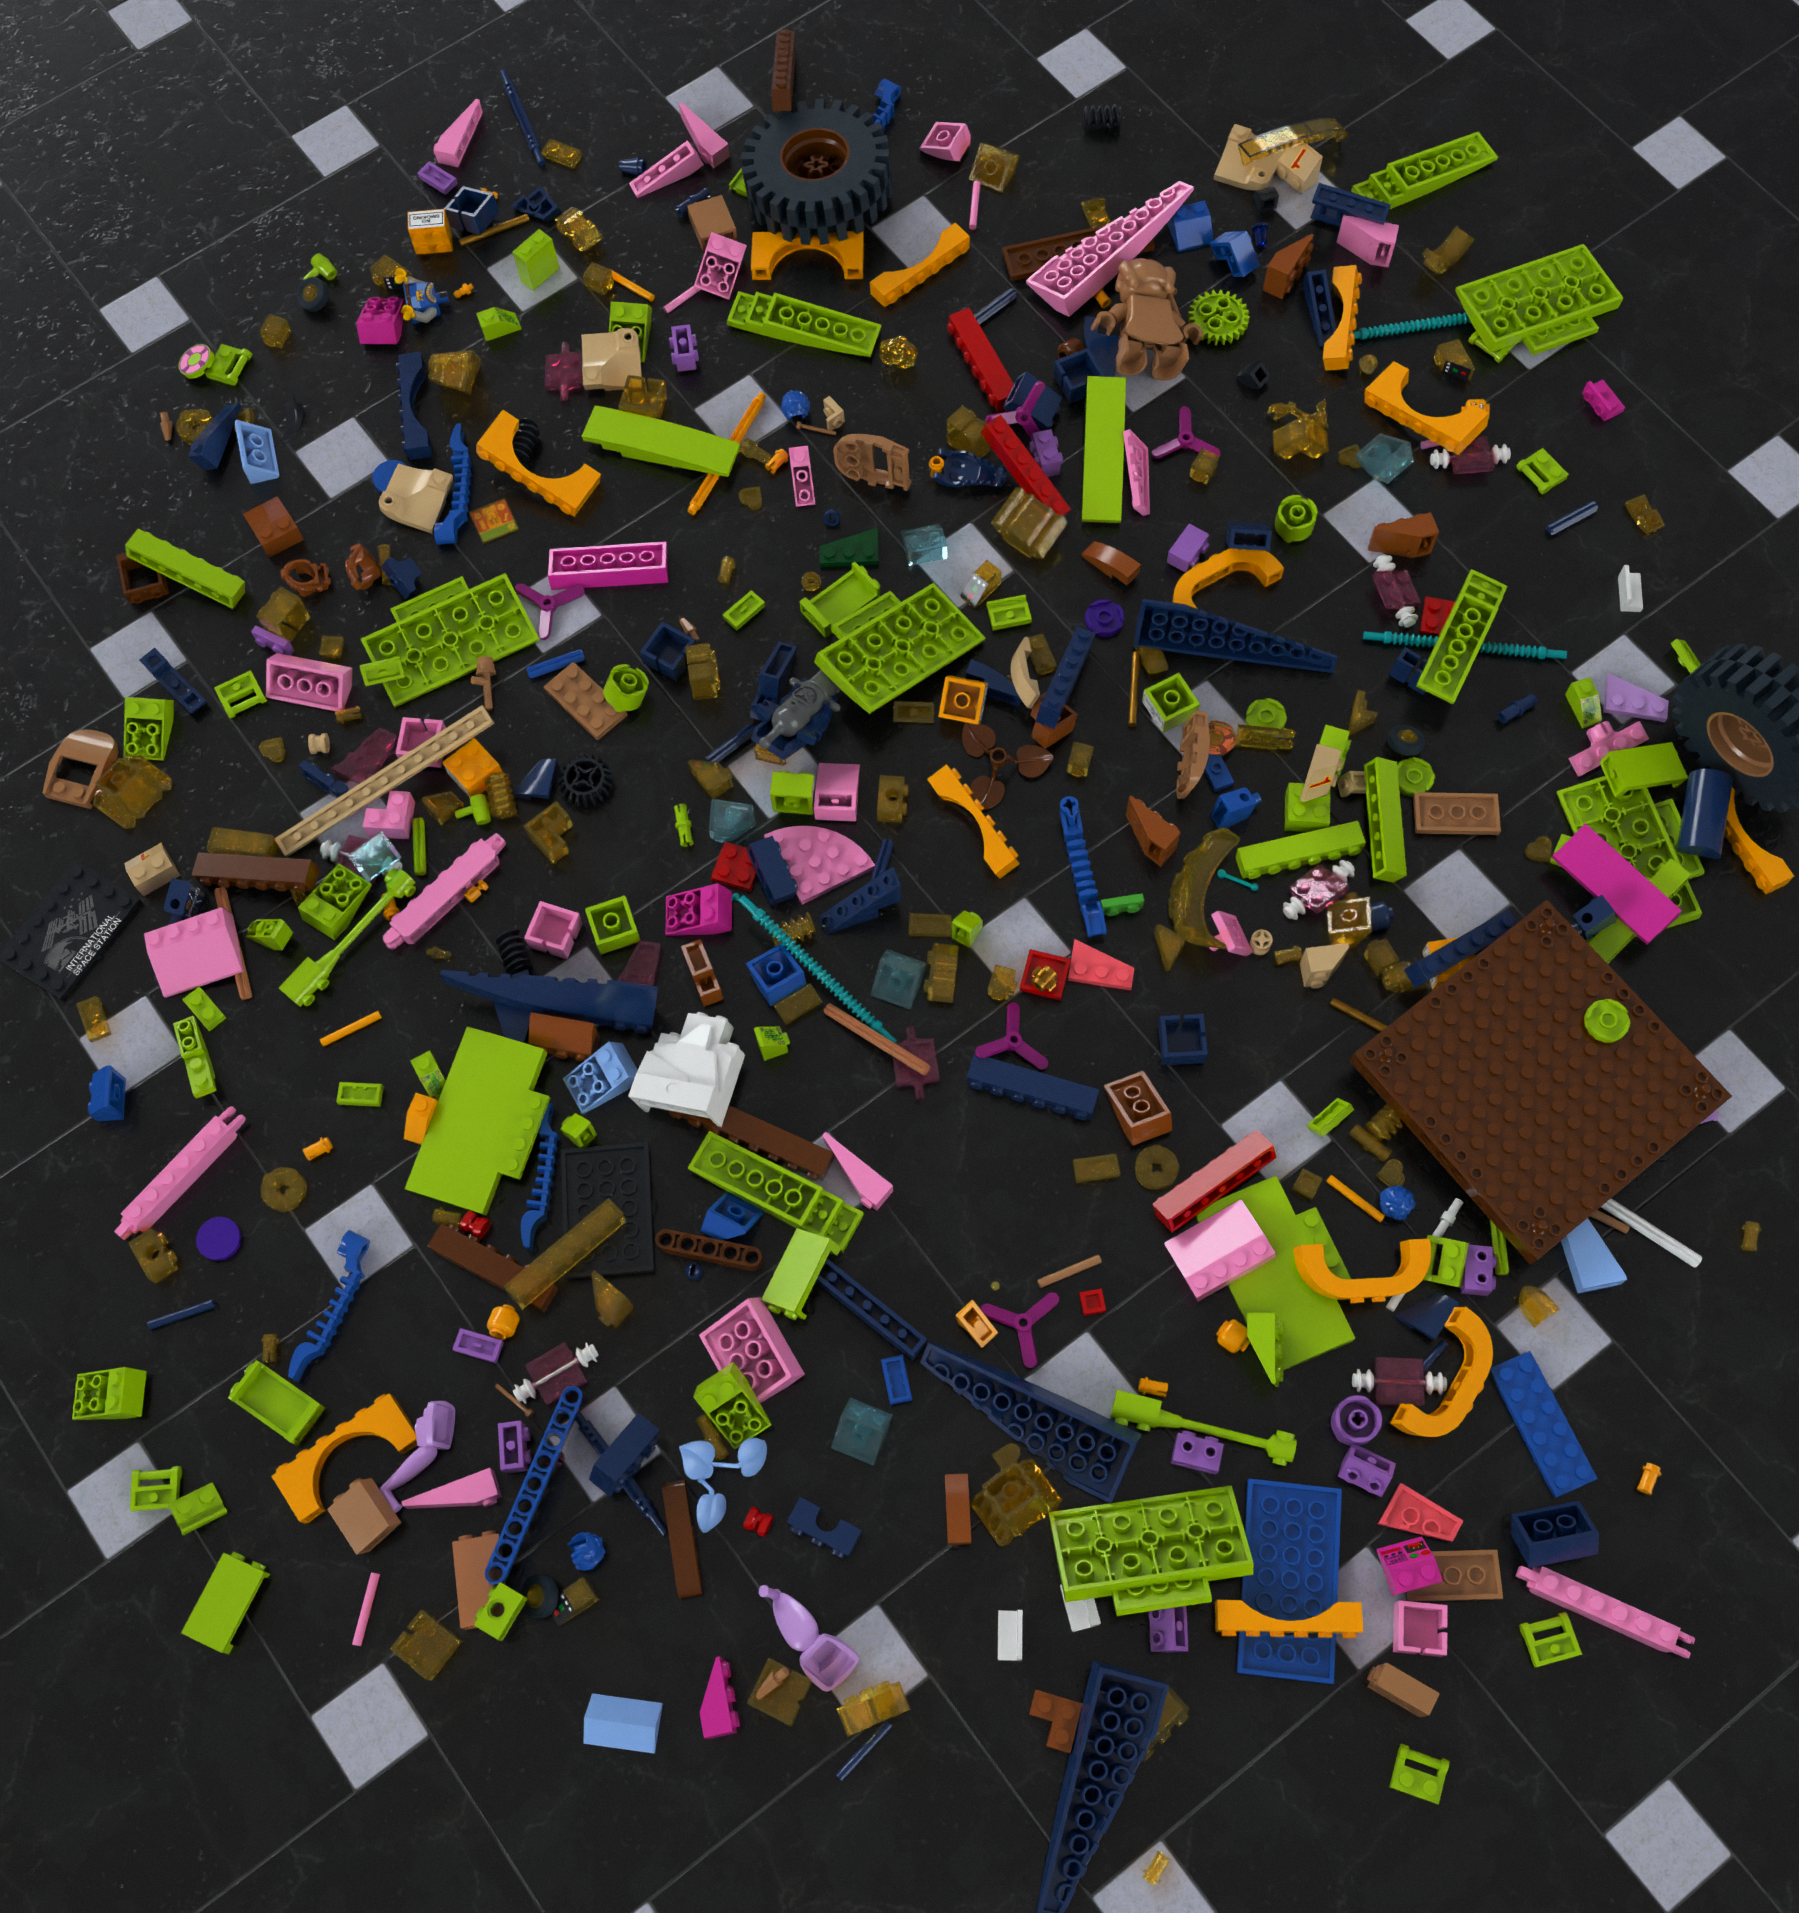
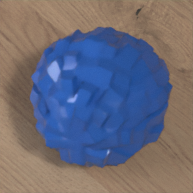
(795, 404)
(1397, 1202)
(586, 1550)

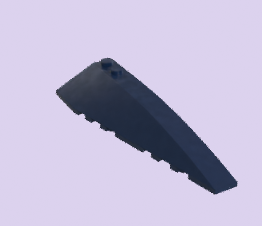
(1197, 632)
(610, 1004)
(1070, 1438)
(1110, 1740)

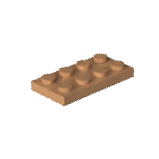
(584, 701)
(1456, 813)
(1464, 1577)

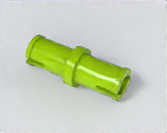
(683, 825)

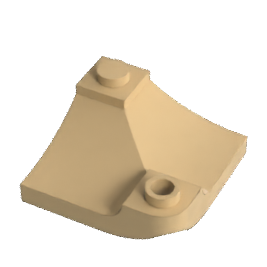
(1246, 177)
(610, 359)
(416, 496)

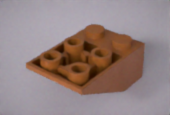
(1287, 267)
(1405, 537)
(1154, 834)

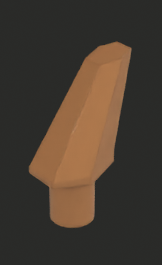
(166, 425)
(689, 629)
(772, 1682)

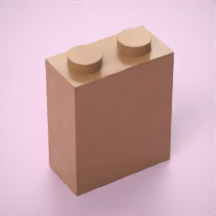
(709, 217)
(363, 1515)
(1402, 1689)

